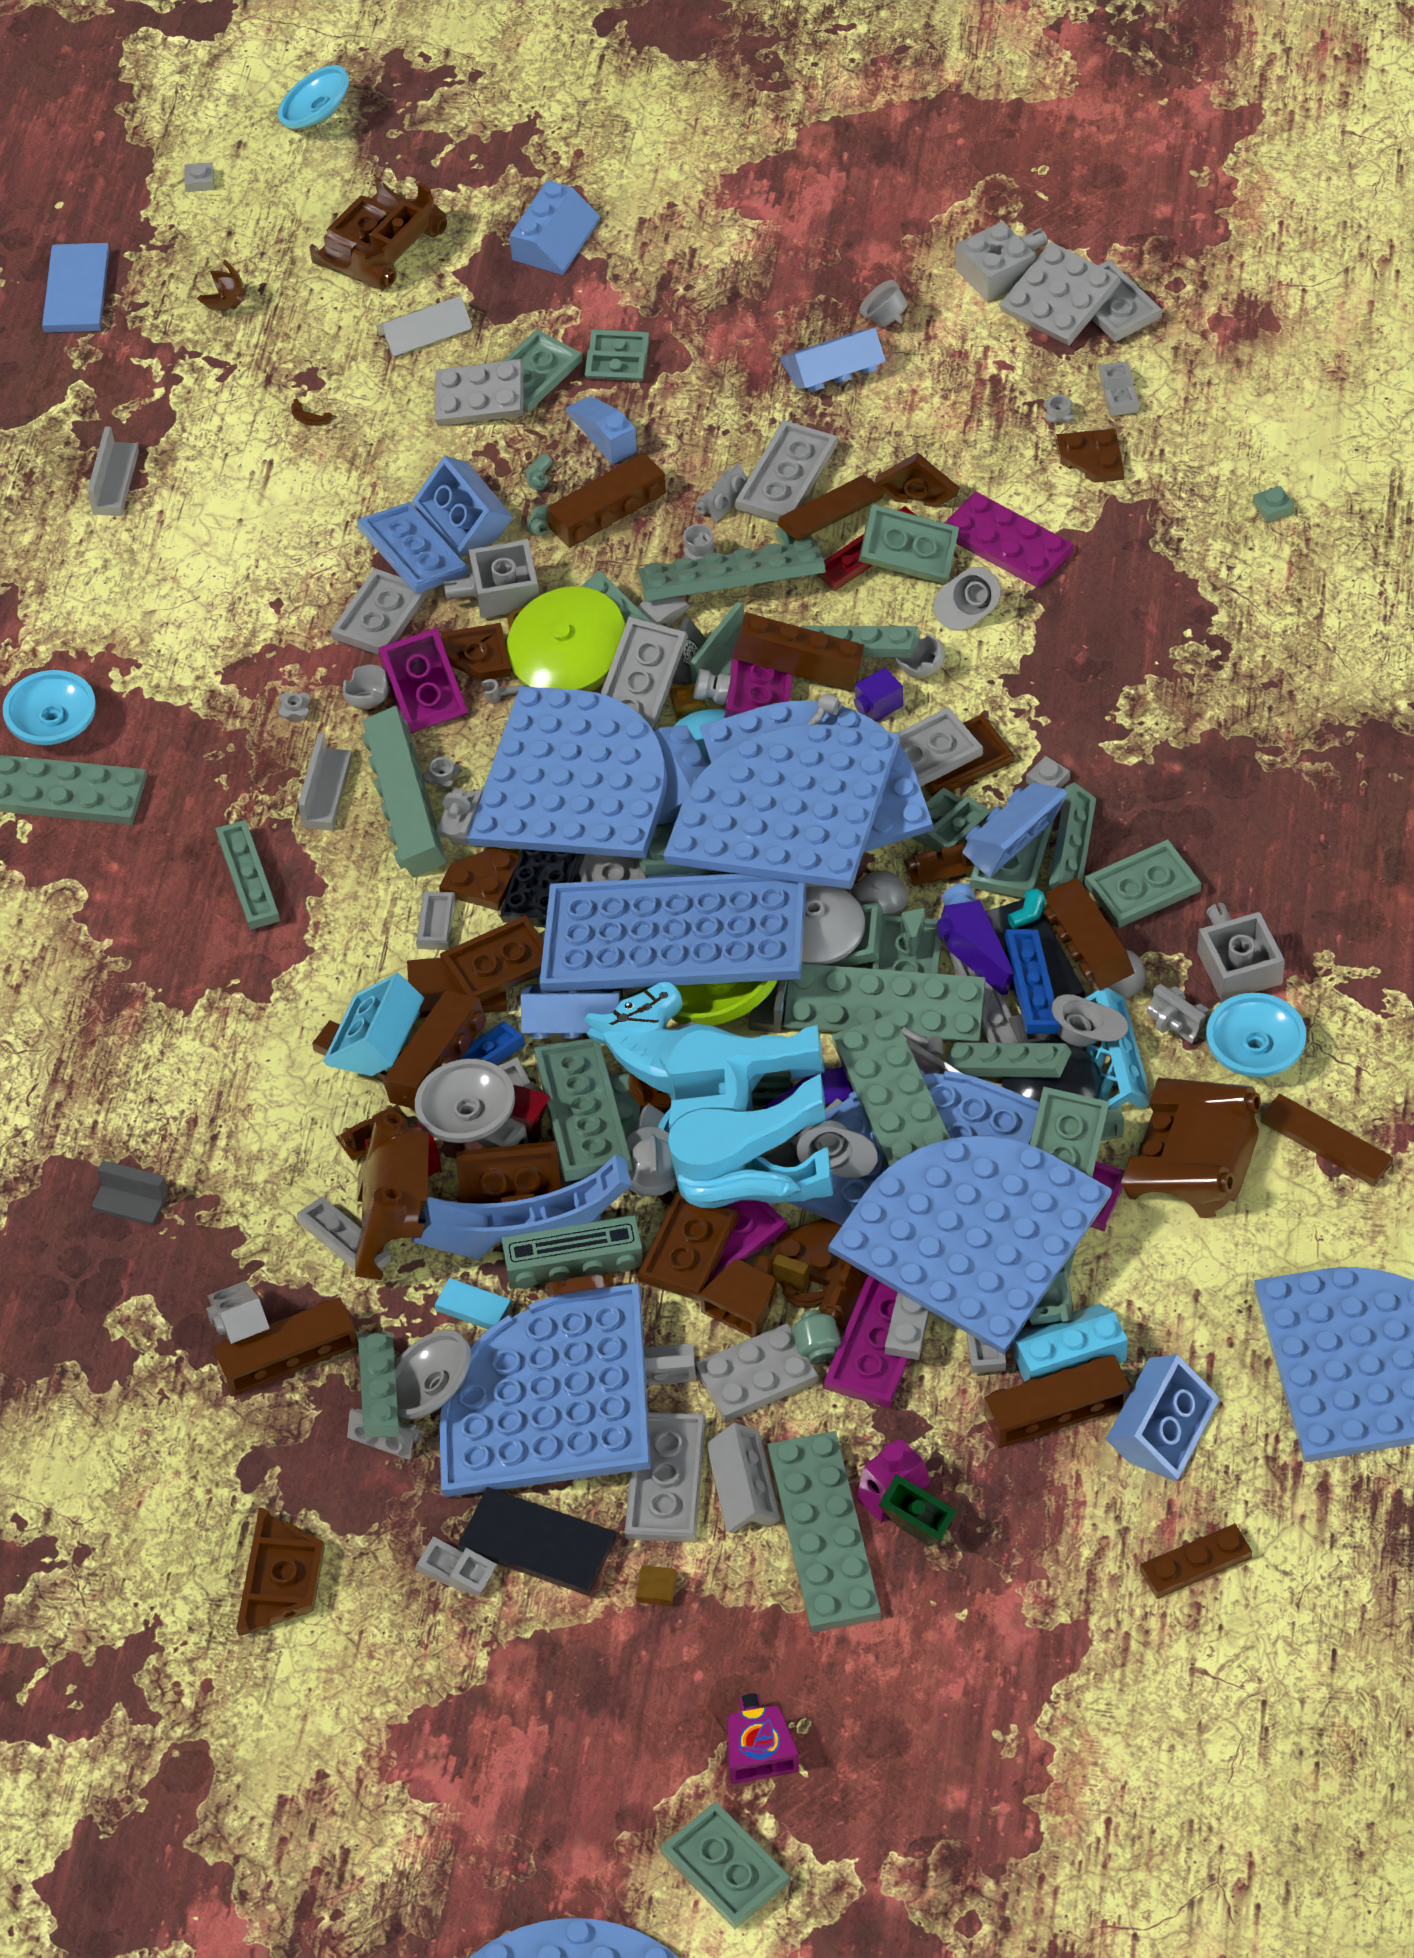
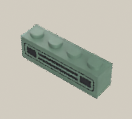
(572, 1252)

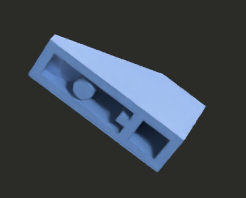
(605, 428)

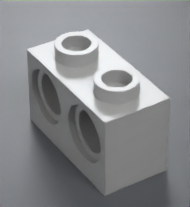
(236, 1312)

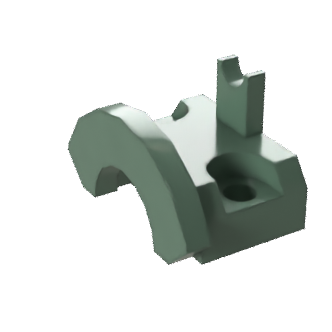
(1056, 1302)

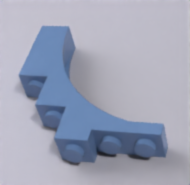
(476, 1228)

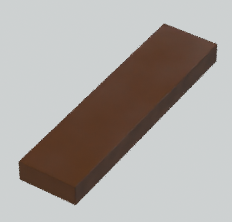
(830, 507)
(1326, 1139)

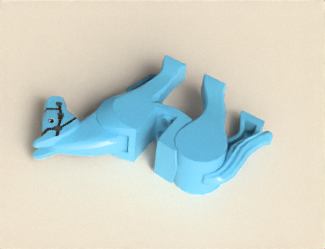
(712, 1119)

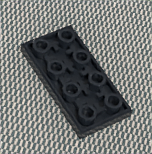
(532, 880)
(1060, 971)
(538, 1541)

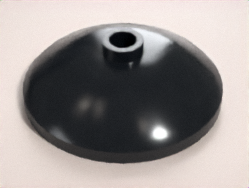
(1078, 1077)

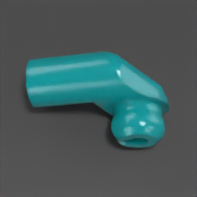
(1031, 910)

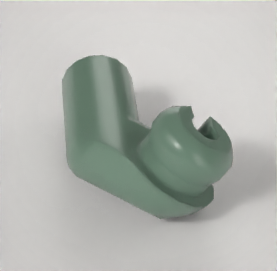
(535, 472)
(538, 520)

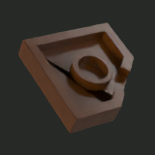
(1092, 453)
(916, 480)
(478, 651)
(481, 878)
(810, 1246)

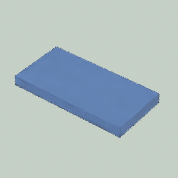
(76, 287)
(412, 547)

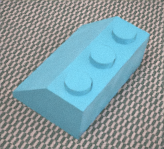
(375, 1027)
(1057, 1345)

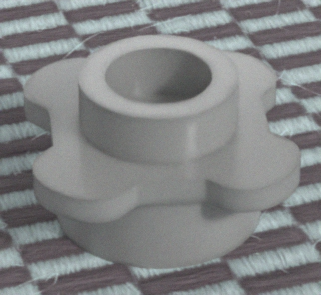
(1058, 409)
(294, 706)
(442, 772)

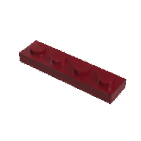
(845, 563)

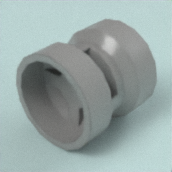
(698, 541)
(705, 683)

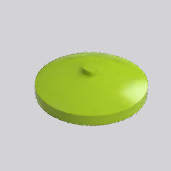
(565, 639)
(720, 1002)

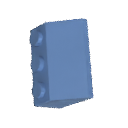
(553, 228)
(834, 359)
(461, 506)
(683, 766)
(1013, 826)
(563, 1010)
(1163, 1417)

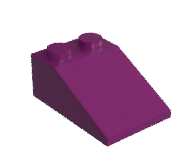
(422, 680)

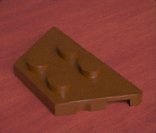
(279, 1575)

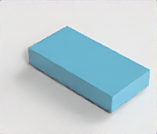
(472, 1304)

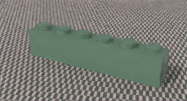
(403, 791)

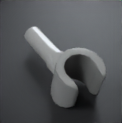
(494, 693)
(827, 703)
(932, 1043)

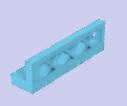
(1126, 1062)

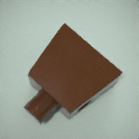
(741, 1296)

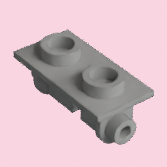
(723, 494)
(398, 1445)

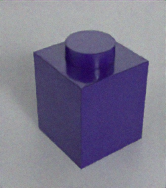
(878, 695)

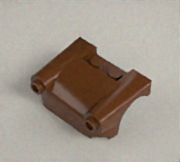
(376, 233)
(1196, 1143)
(390, 1188)

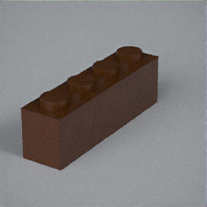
(606, 500)
(798, 651)
(1088, 934)
(439, 1040)
(286, 1347)
(1056, 1400)

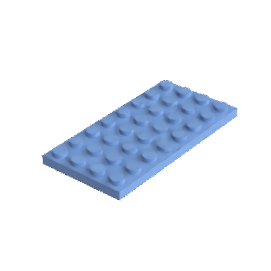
(672, 932)

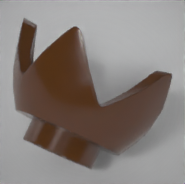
(229, 290)

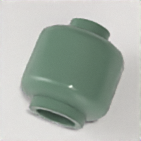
(816, 1336)

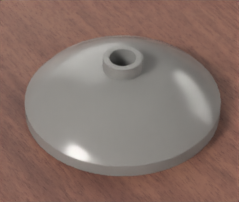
(833, 929)
(464, 1100)
(431, 1373)

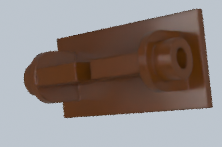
(937, 866)
(353, 1138)
(843, 1293)

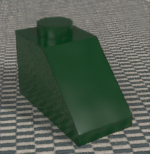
(916, 1511)

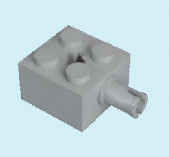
(996, 259)
(499, 579)
(1239, 953)

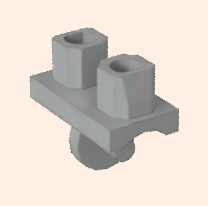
(458, 815)
(1176, 1014)

